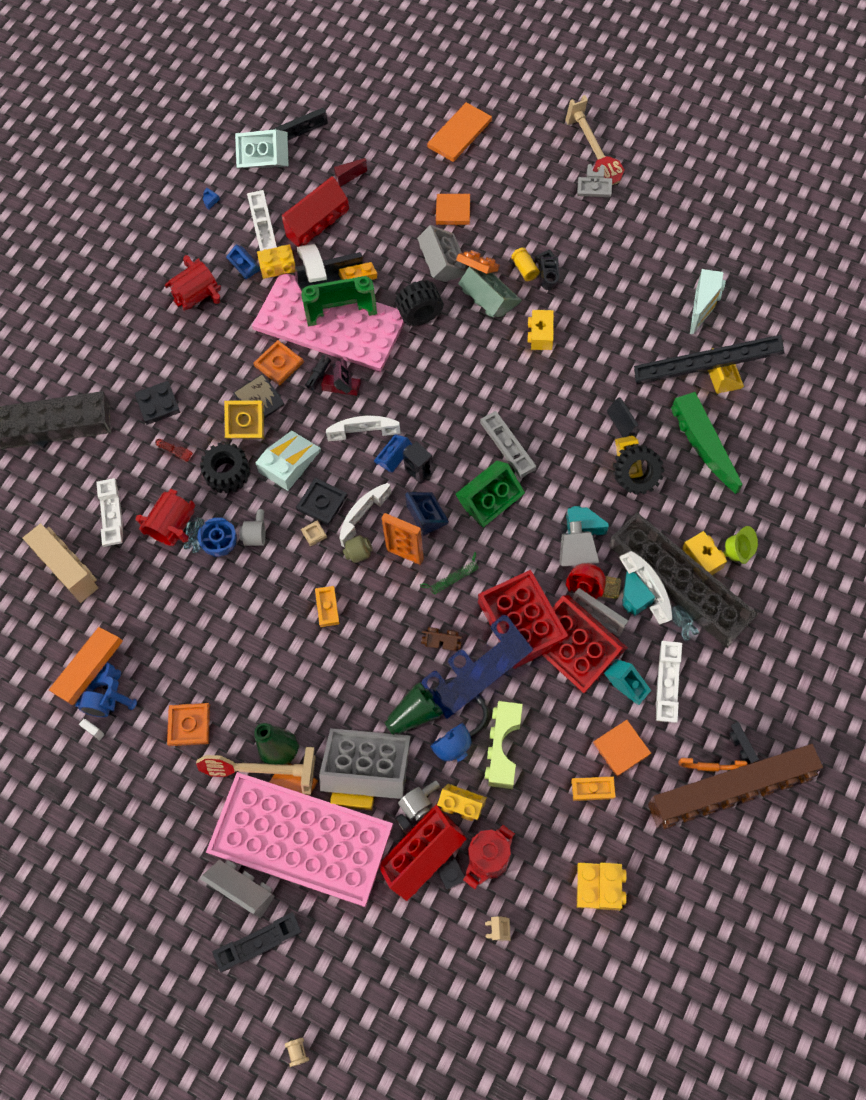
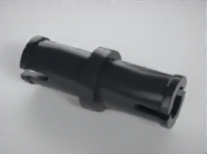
(318, 372)

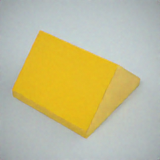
(726, 378)

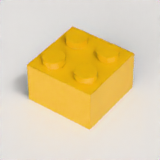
(244, 419)

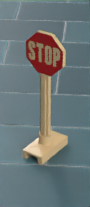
(613, 167)
(222, 767)

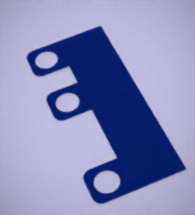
(479, 675)

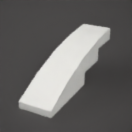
(261, 220)

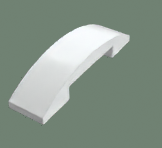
(313, 262)
(360, 424)
(377, 496)
(110, 512)
(648, 576)
(668, 682)

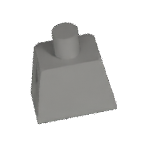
(577, 546)

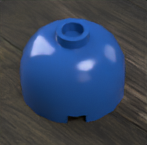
(217, 537)
(453, 744)

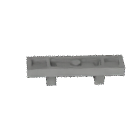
(508, 444)

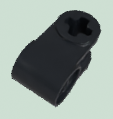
(548, 269)

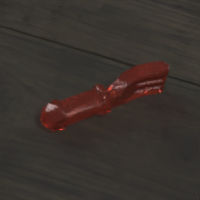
(179, 452)

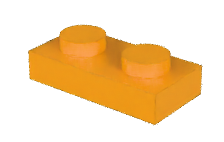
(365, 269)
(327, 606)
(593, 788)

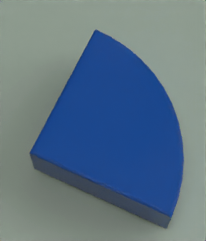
(210, 198)

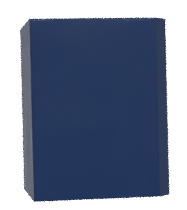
(425, 511)

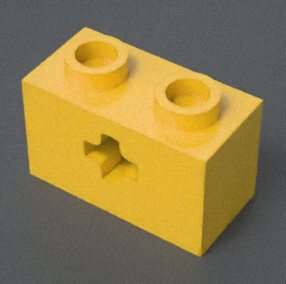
(541, 330)
(705, 553)

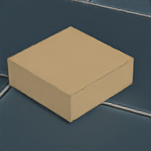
(313, 533)

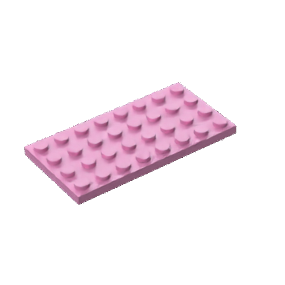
(339, 333)
(300, 839)

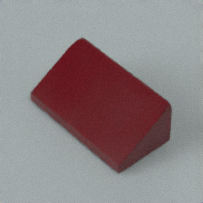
(328, 385)

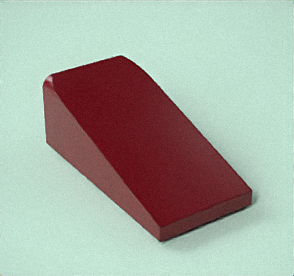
(349, 171)

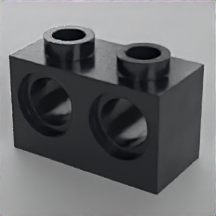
(418, 462)

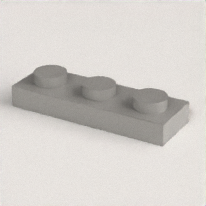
(608, 618)

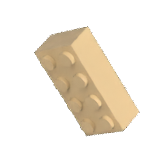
(61, 562)

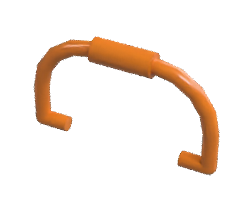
(700, 766)

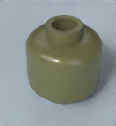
(357, 549)

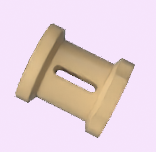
(296, 1052)

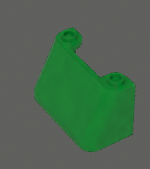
(338, 293)

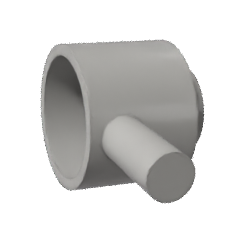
(253, 532)
(416, 804)

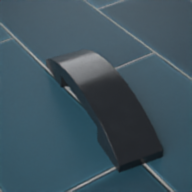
(257, 943)

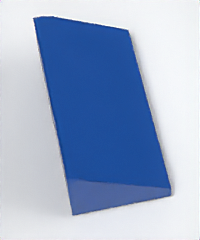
(243, 261)
(392, 453)

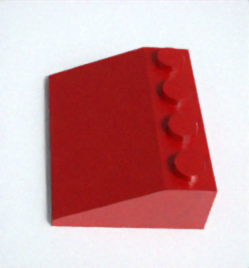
(528, 610)
(587, 649)

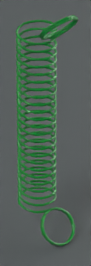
(473, 559)

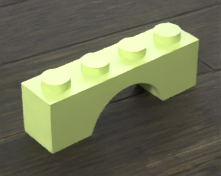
(502, 770)

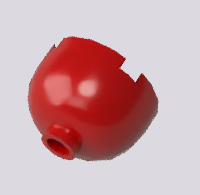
(587, 578)

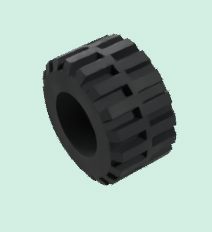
(419, 303)
(221, 455)
(650, 477)

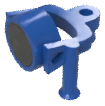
(100, 704)

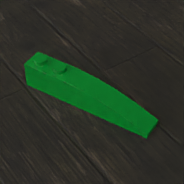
(704, 439)

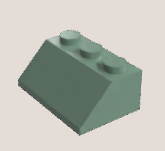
(489, 292)

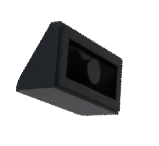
(622, 418)

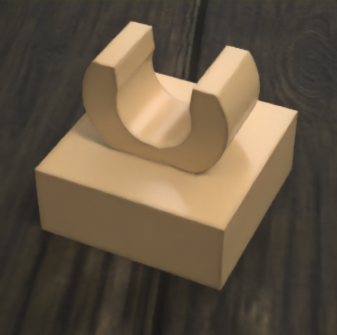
(500, 928)

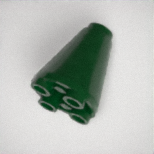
(413, 710)
(275, 744)

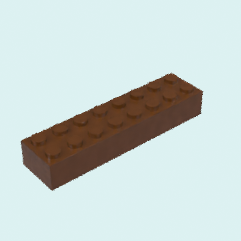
(735, 785)

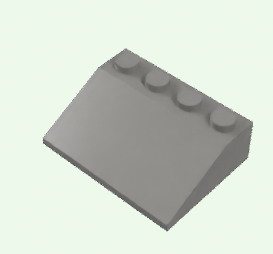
(365, 763)

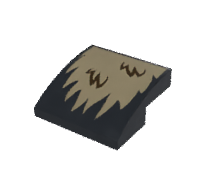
(260, 390)

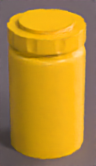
(525, 264)

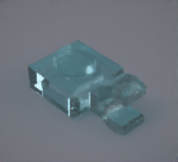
(192, 532)
(682, 619)

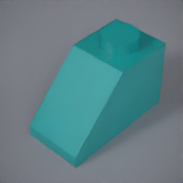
(589, 520)
(636, 594)
(628, 681)

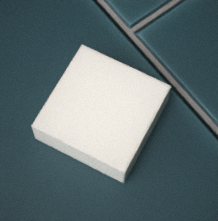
(93, 730)

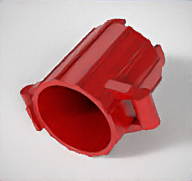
(193, 285)
(167, 519)
(488, 855)

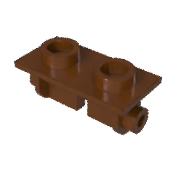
(449, 639)

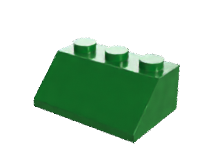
(490, 493)

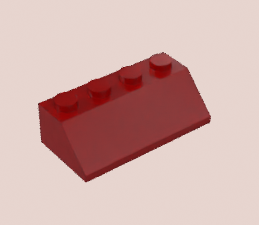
(315, 212)
(421, 853)

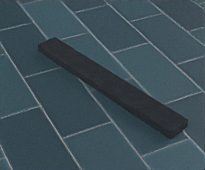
(709, 359)

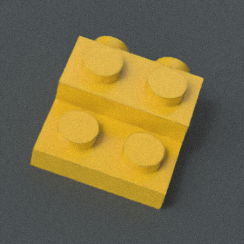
(276, 261)
(461, 801)
(600, 886)

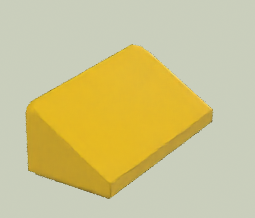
(353, 801)

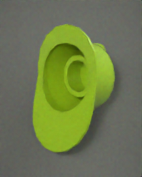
(742, 545)

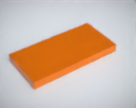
(459, 132)
(403, 538)
(85, 665)

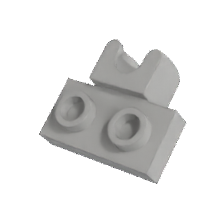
(594, 184)

